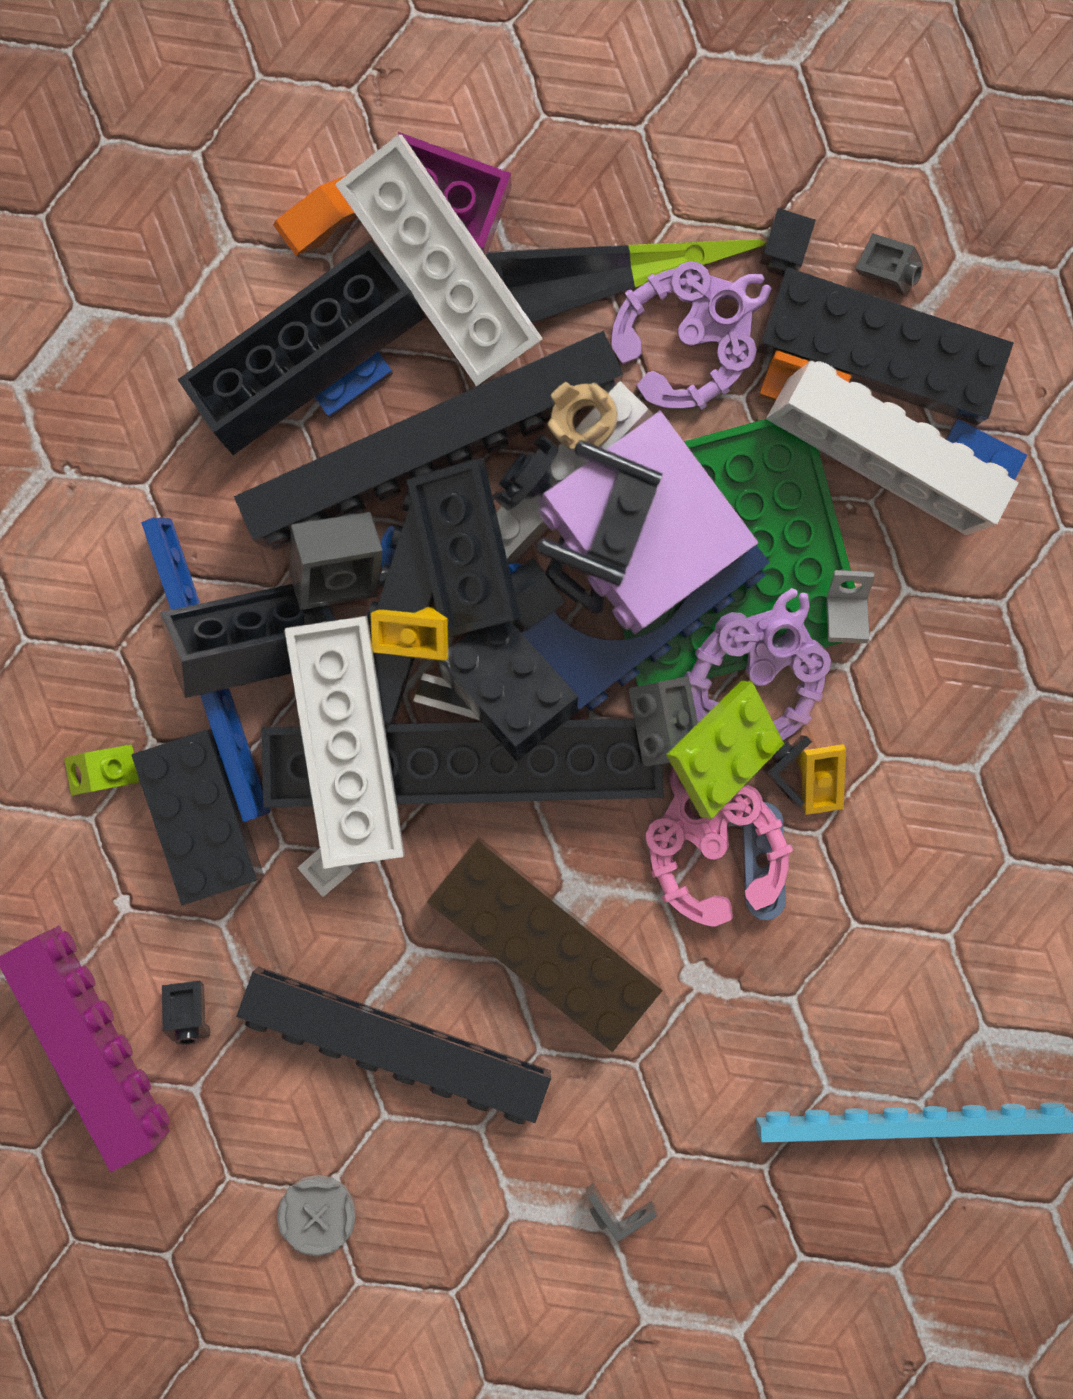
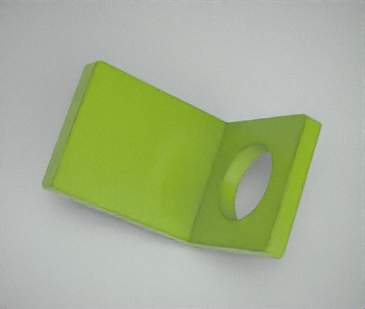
(101, 769)

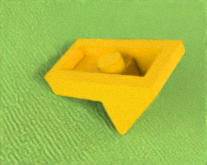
(410, 634)
(822, 778)

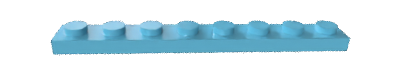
(898, 1123)

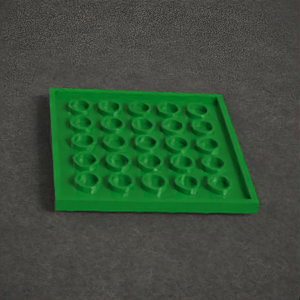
(787, 506)

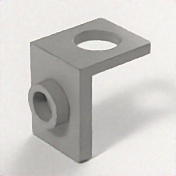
(848, 607)

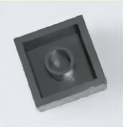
(335, 560)

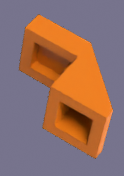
(314, 218)

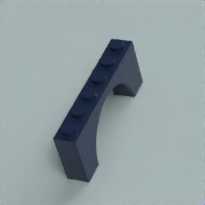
(595, 664)

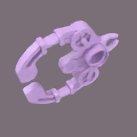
(702, 325)
(766, 657)

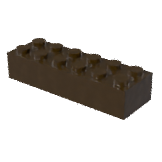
(545, 944)

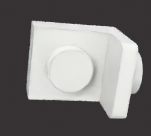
(324, 879)

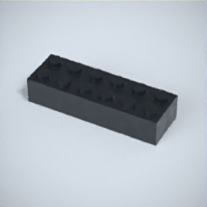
(887, 346)
(302, 348)

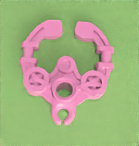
(710, 836)

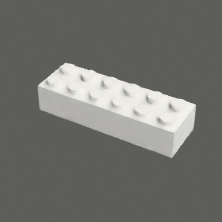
(892, 448)

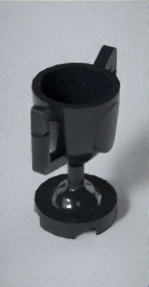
(531, 478)

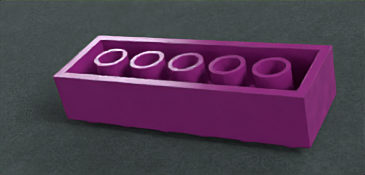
(85, 1047)

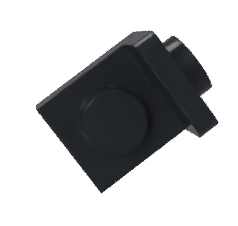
(184, 1012)

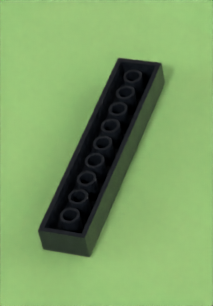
(424, 443)
(470, 765)

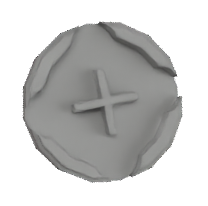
(316, 1215)

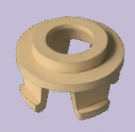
(569, 400)

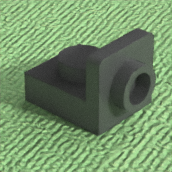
(891, 263)

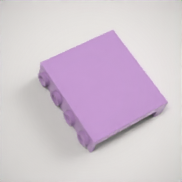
(685, 535)

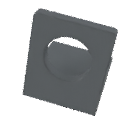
(605, 1217)

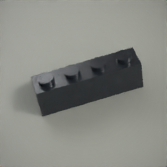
(235, 638)

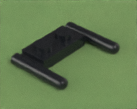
(619, 522)

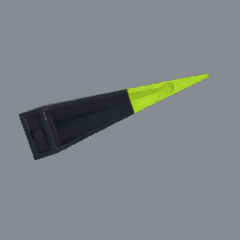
(566, 278)

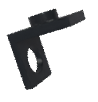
(781, 760)

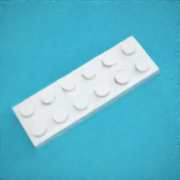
(438, 260)
(345, 742)

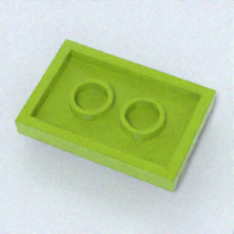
(725, 749)

